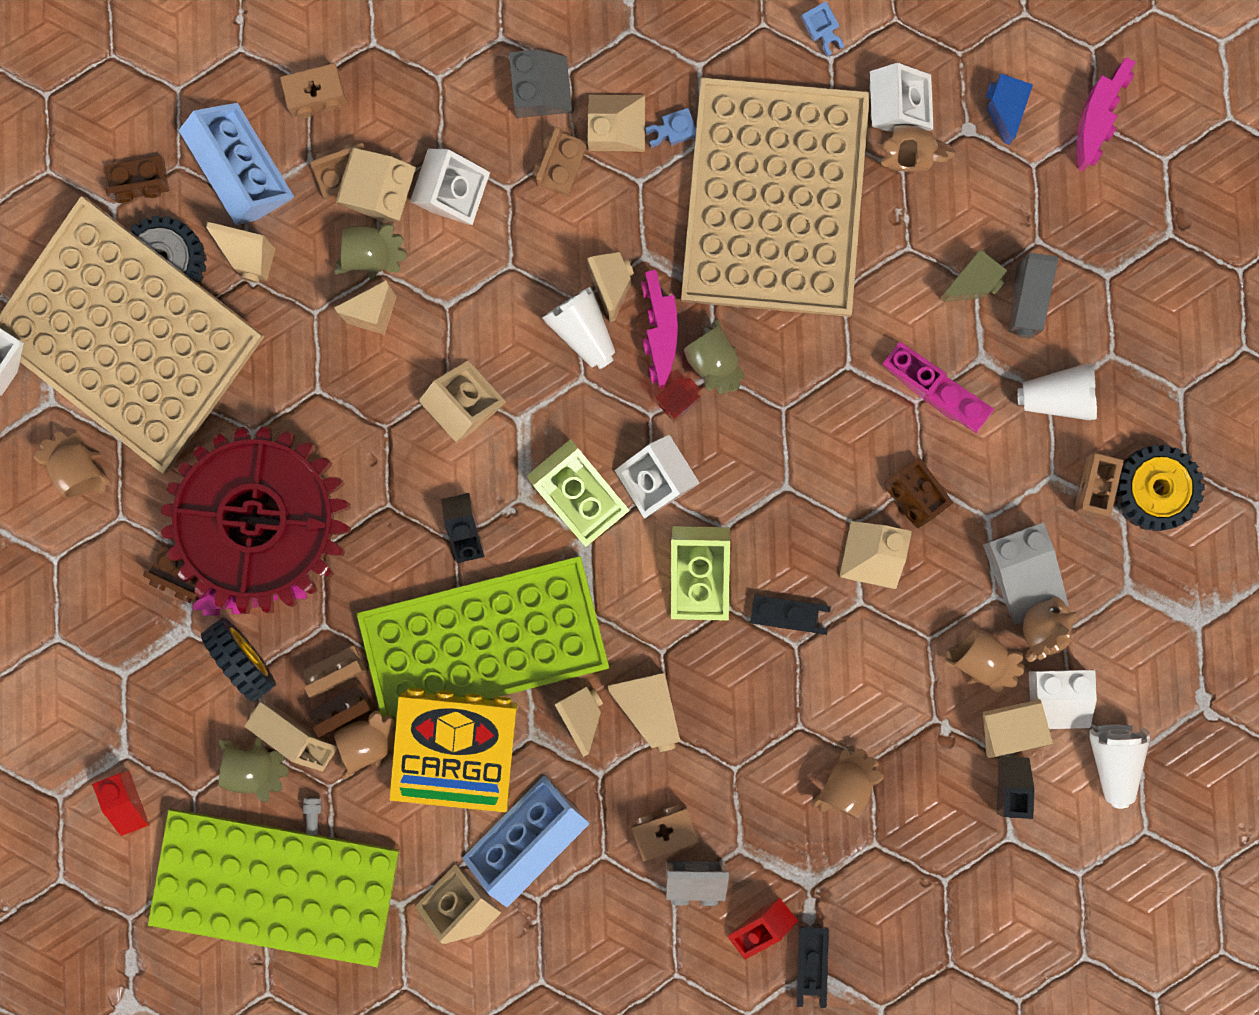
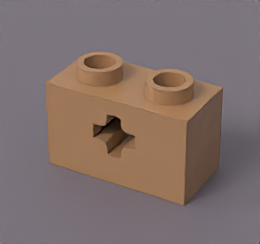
(300, 86)
(1098, 486)
(655, 845)

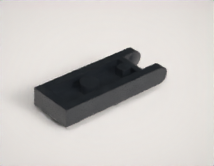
(787, 614)
(812, 964)

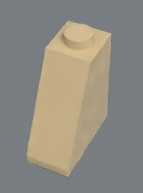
(649, 709)
(290, 737)

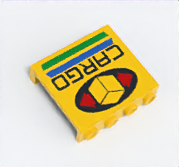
(453, 750)

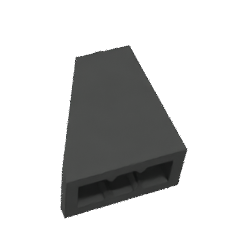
(1032, 294)

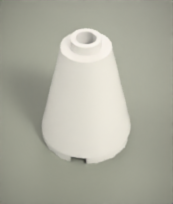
(583, 328)
(1062, 393)
(1119, 761)

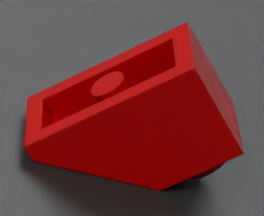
(121, 803)
(763, 929)

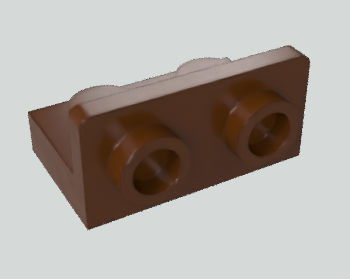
(136, 179)
(918, 493)
(165, 574)
(341, 710)

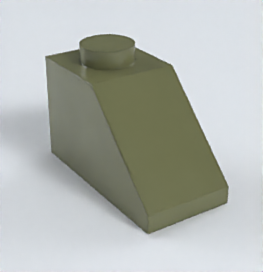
(976, 280)

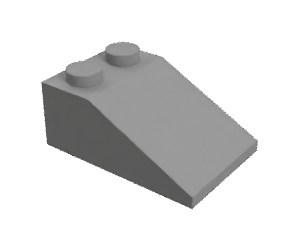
(1025, 570)
(696, 881)

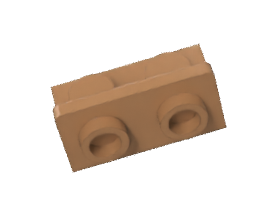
(561, 162)
(330, 169)
(333, 671)

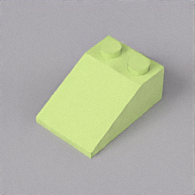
(577, 493)
(700, 573)

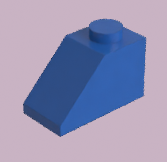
(1007, 104)

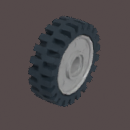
(176, 241)

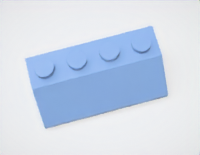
(235, 162)
(525, 841)

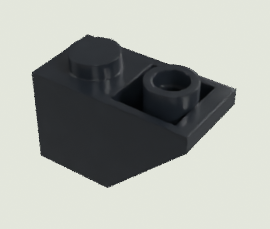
(462, 527)
(1015, 788)

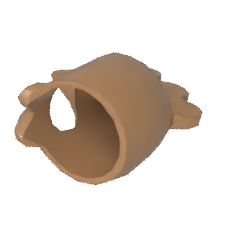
(914, 150)
(71, 466)
(1047, 631)
(986, 661)
(365, 742)
(849, 784)

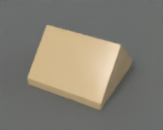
(370, 309)
(1016, 728)

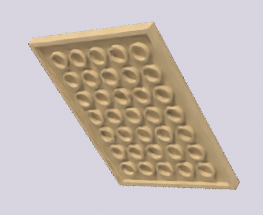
(775, 197)
(126, 335)

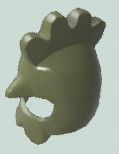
(370, 250)
(715, 359)
(251, 770)

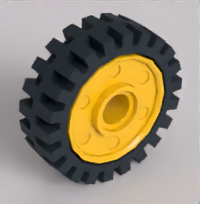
(1180, 485)
(238, 659)

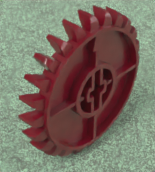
(214, 497)

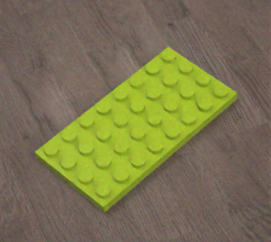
(486, 636)
(273, 887)

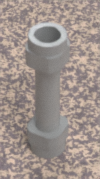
(312, 807)

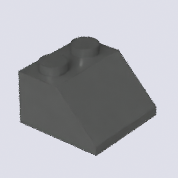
(540, 83)

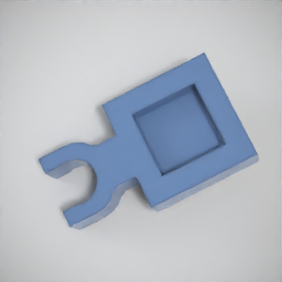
(820, 24)
(676, 127)

